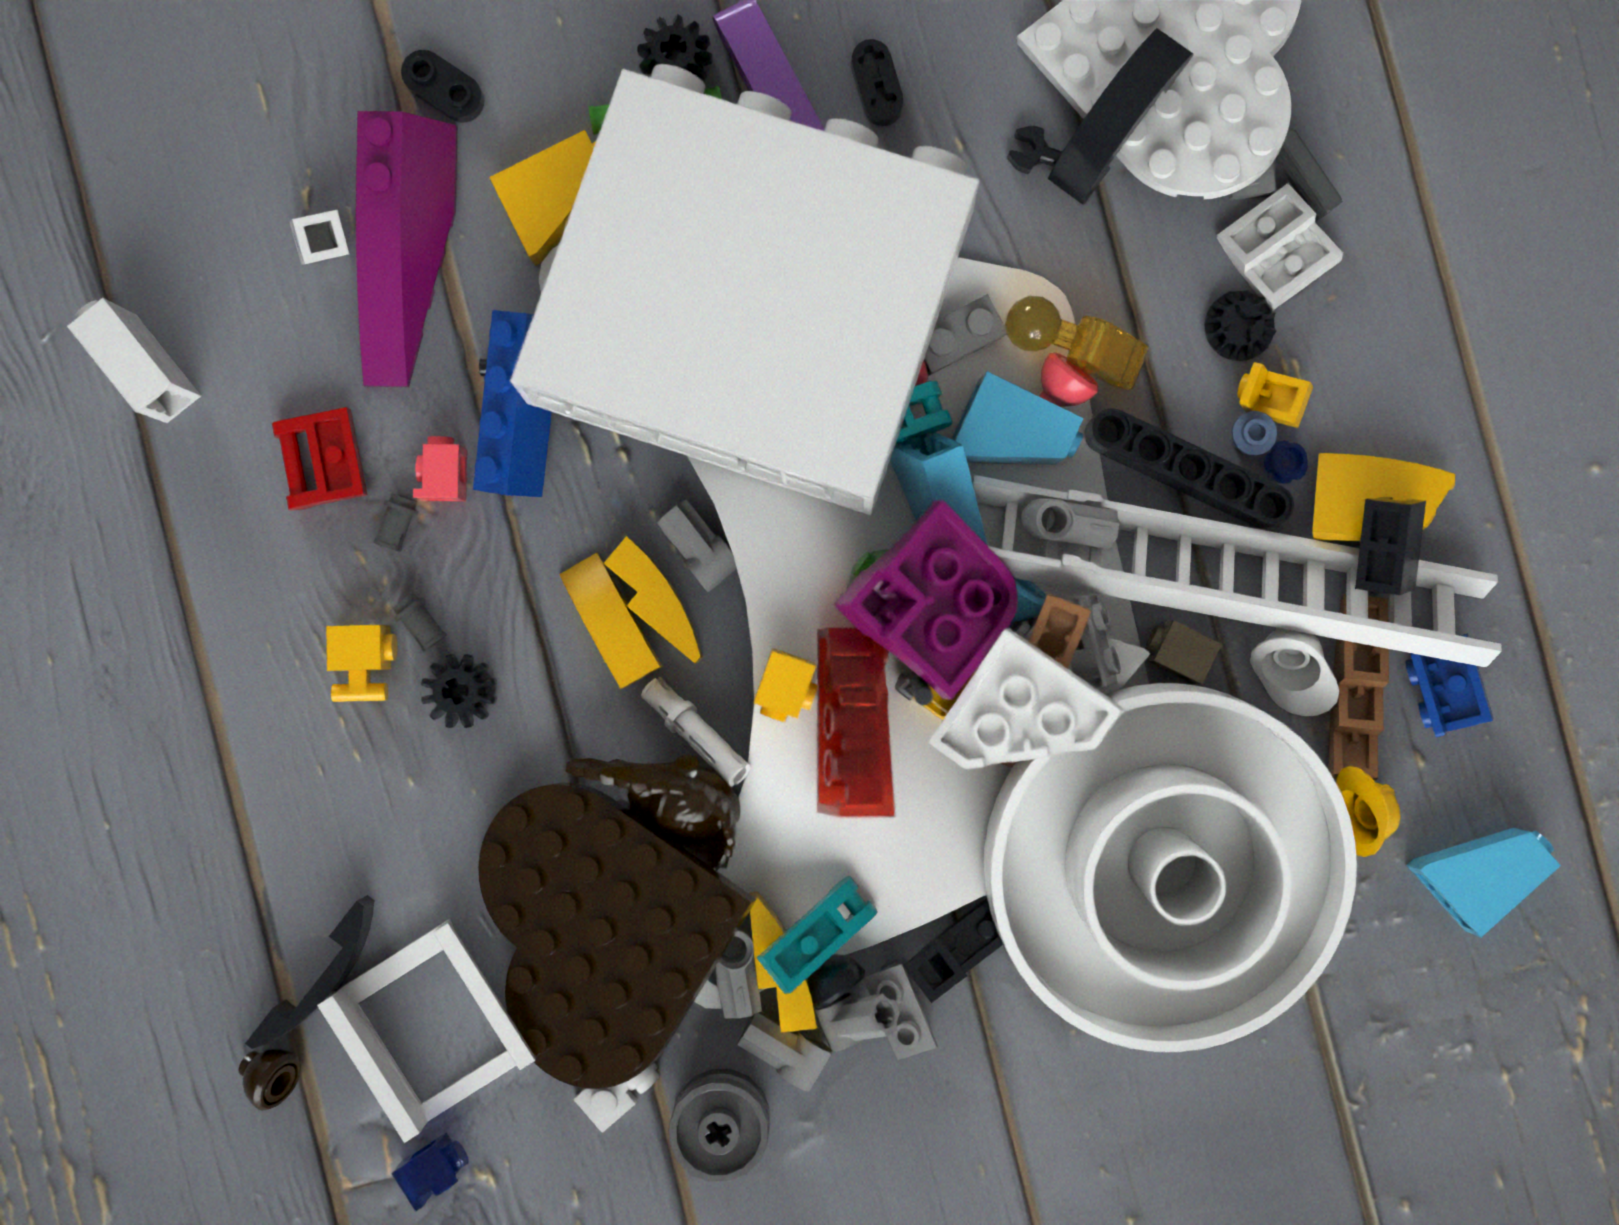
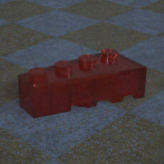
(852, 726)

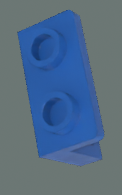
(1451, 693)

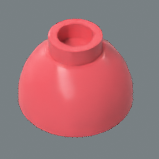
(1065, 383)

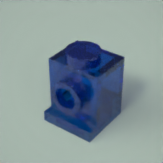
(430, 1170)

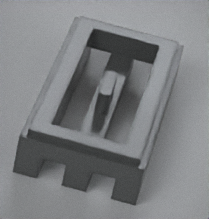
(1307, 175)

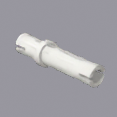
(683, 718)

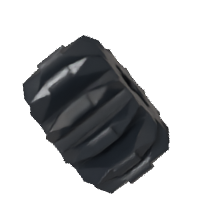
(671, 37)
(453, 705)

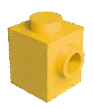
(785, 686)

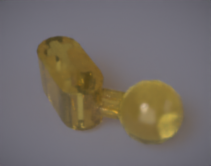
(1092, 345)

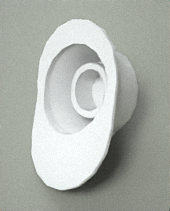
(1295, 672)

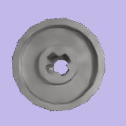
(713, 1151)

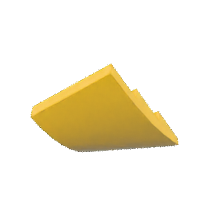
(1350, 479)

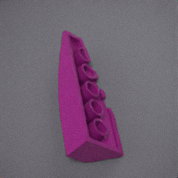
(401, 233)

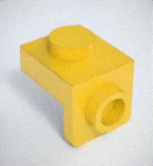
(1274, 394)

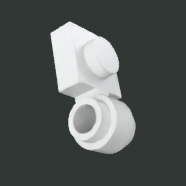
(607, 1105)

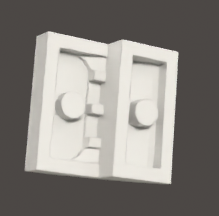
(1279, 247)

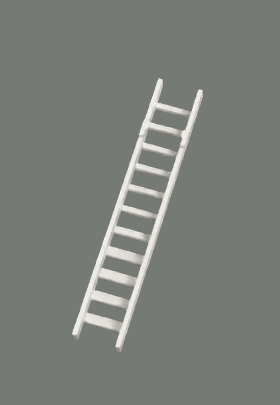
(1231, 538)

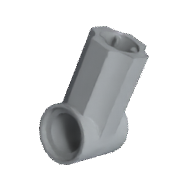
(1072, 523)
(704, 552)
(738, 982)
(854, 1020)
(795, 1055)

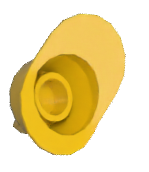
(1370, 807)

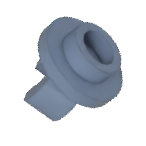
(1254, 433)

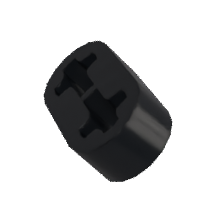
(886, 79)

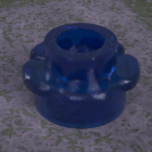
(1296, 456)

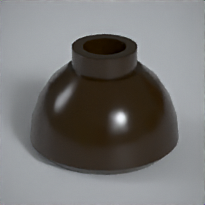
(269, 1076)

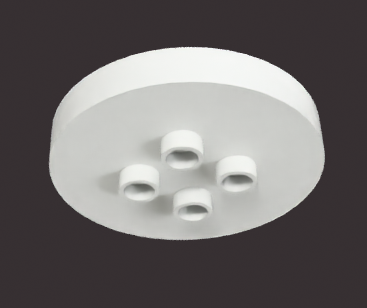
(1172, 872)

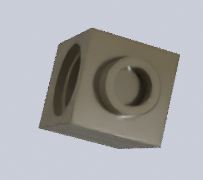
(1182, 651)

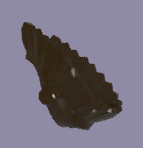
(675, 798)

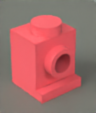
(441, 471)

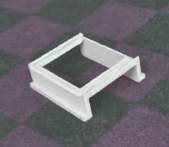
(375, 1060)

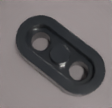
(441, 84)

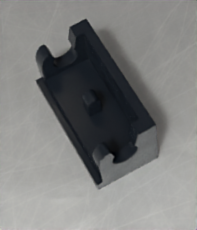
(1390, 545)

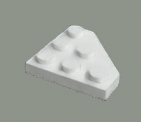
(1023, 709)

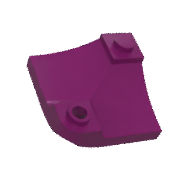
(935, 599)

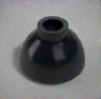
(834, 979)

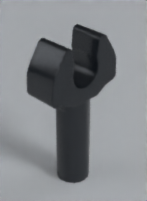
(1042, 152)
(914, 686)

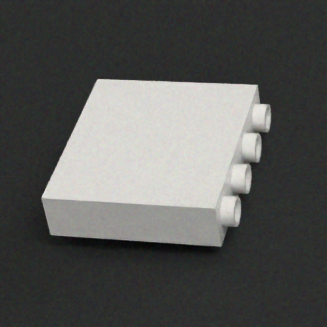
(747, 286)

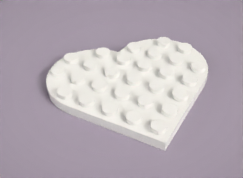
(1222, 112)

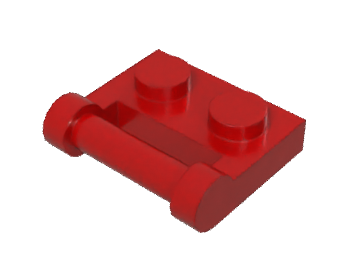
(333, 457)

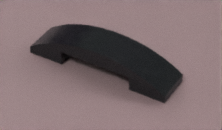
(1118, 113)
(352, 936)
(955, 952)

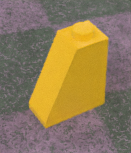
(543, 192)

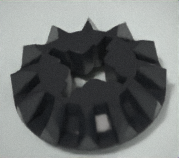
(1232, 343)

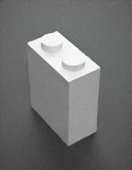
(133, 360)

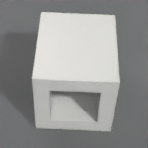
(319, 237)

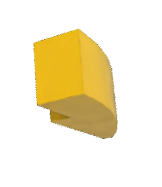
(655, 598)
(610, 621)
(794, 1008)

